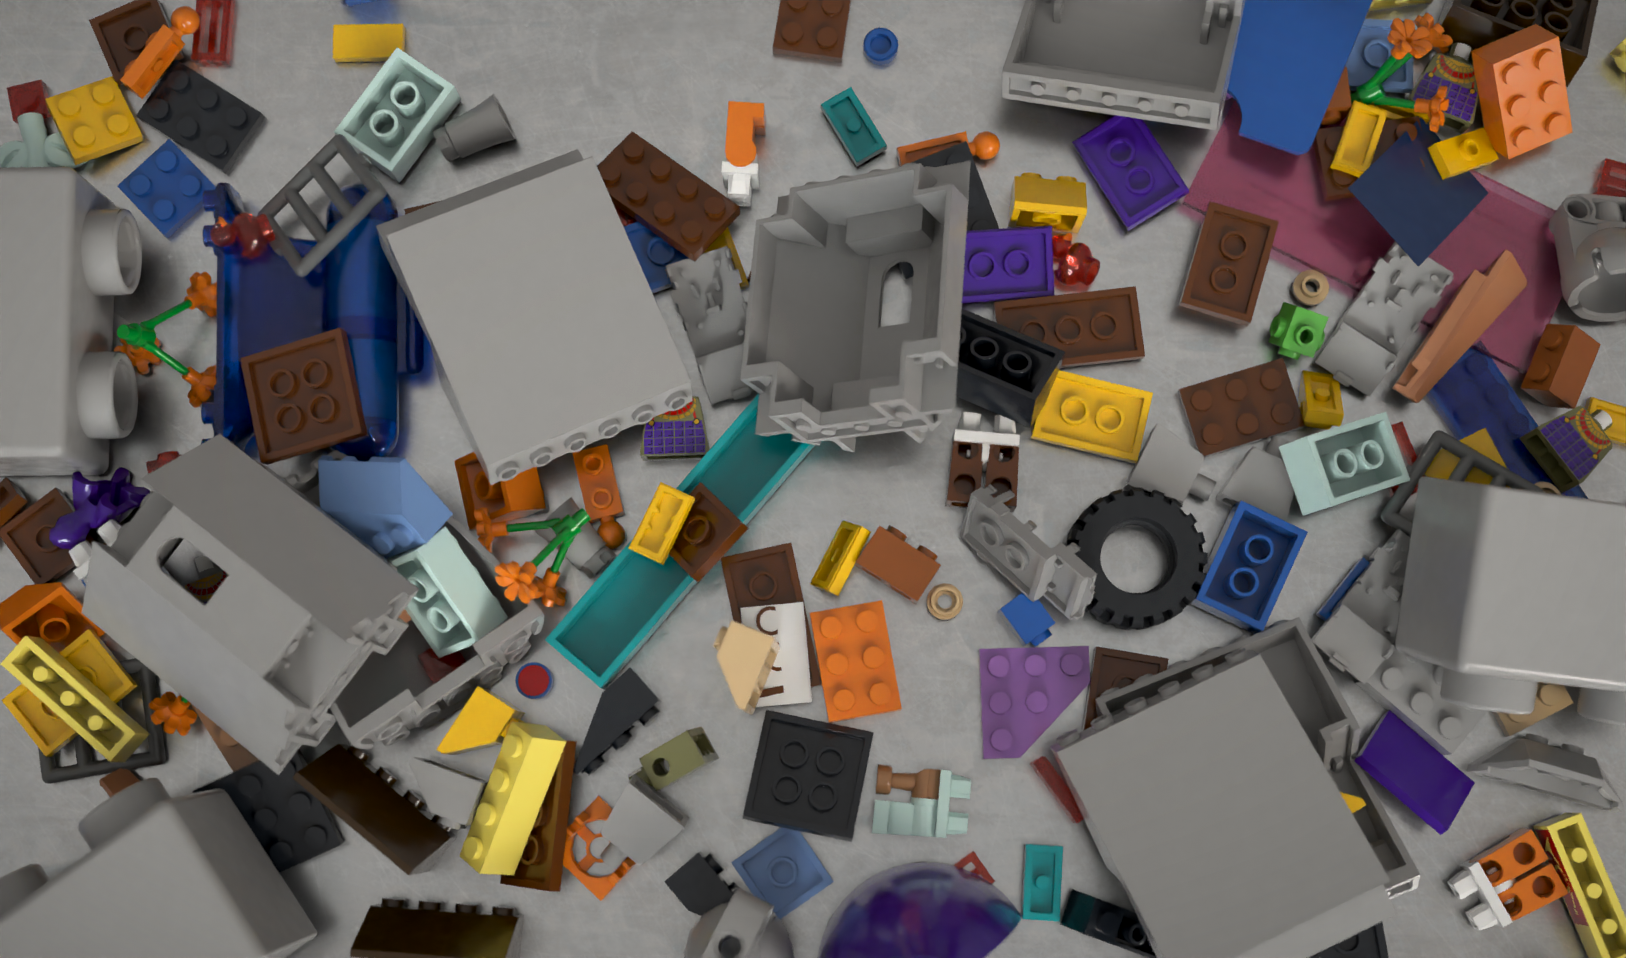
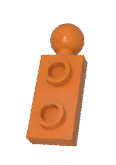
(160, 51)
(984, 146)
(601, 492)

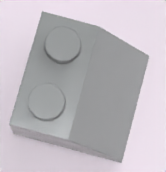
(448, 792)

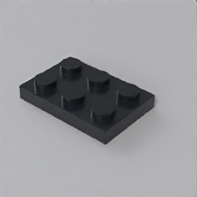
(200, 116)

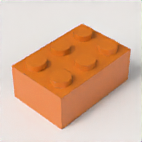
(1522, 91)
(855, 661)

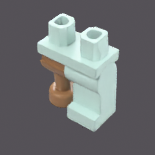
(929, 805)

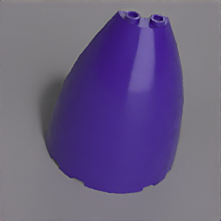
(920, 914)

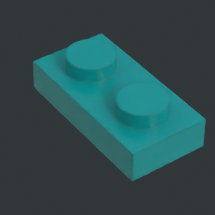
(853, 126)
(1042, 882)

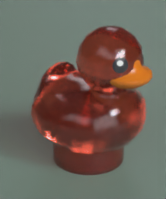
(251, 230)
(1075, 263)

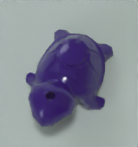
(95, 505)

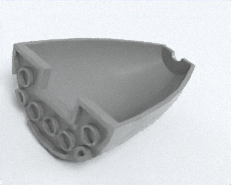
(393, 689)

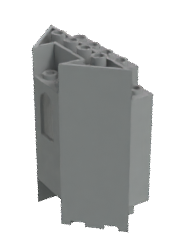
(818, 300)
(283, 625)

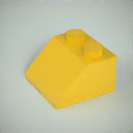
(1047, 202)
(480, 723)

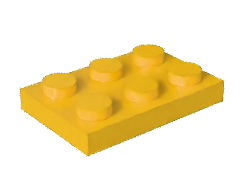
(1094, 417)
(97, 664)

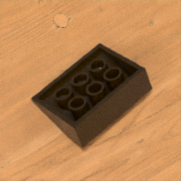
(1486, 21)
(377, 808)
(434, 932)

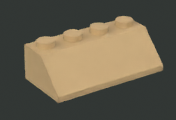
(746, 662)

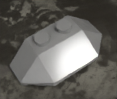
(1550, 770)

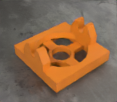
(598, 885)

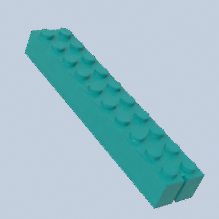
(640, 593)

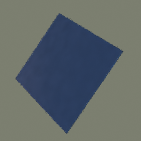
(1413, 199)

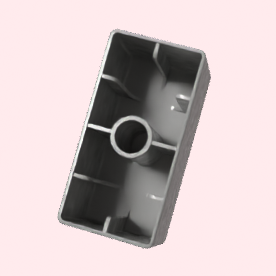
(59, 272)
(1516, 596)
(156, 885)

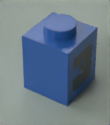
(1027, 620)

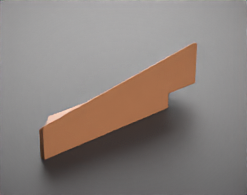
(1461, 323)

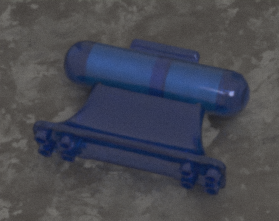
(270, 306)

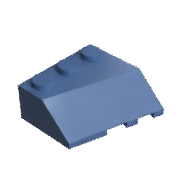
(381, 502)

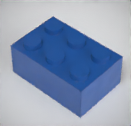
(1248, 567)

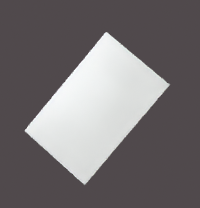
(792, 655)

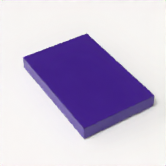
(1130, 168)
(1008, 264)
(1414, 772)

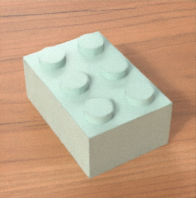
(398, 114)
(1344, 463)
(452, 599)

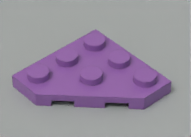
(1026, 693)

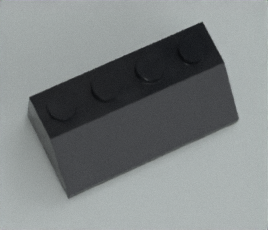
(1004, 369)

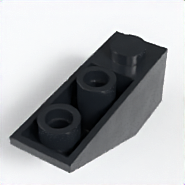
(618, 711)
(700, 884)
(1106, 923)

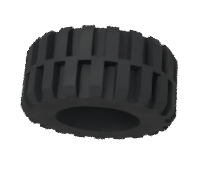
(1178, 537)

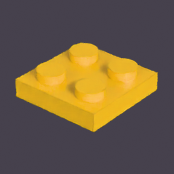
(94, 120)

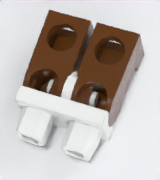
(981, 452)

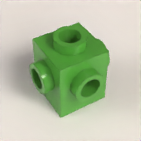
(1297, 331)

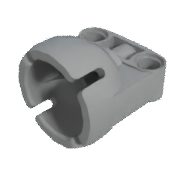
(1592, 255)
(744, 919)

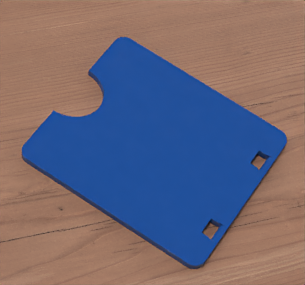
(1290, 66)

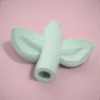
(37, 147)

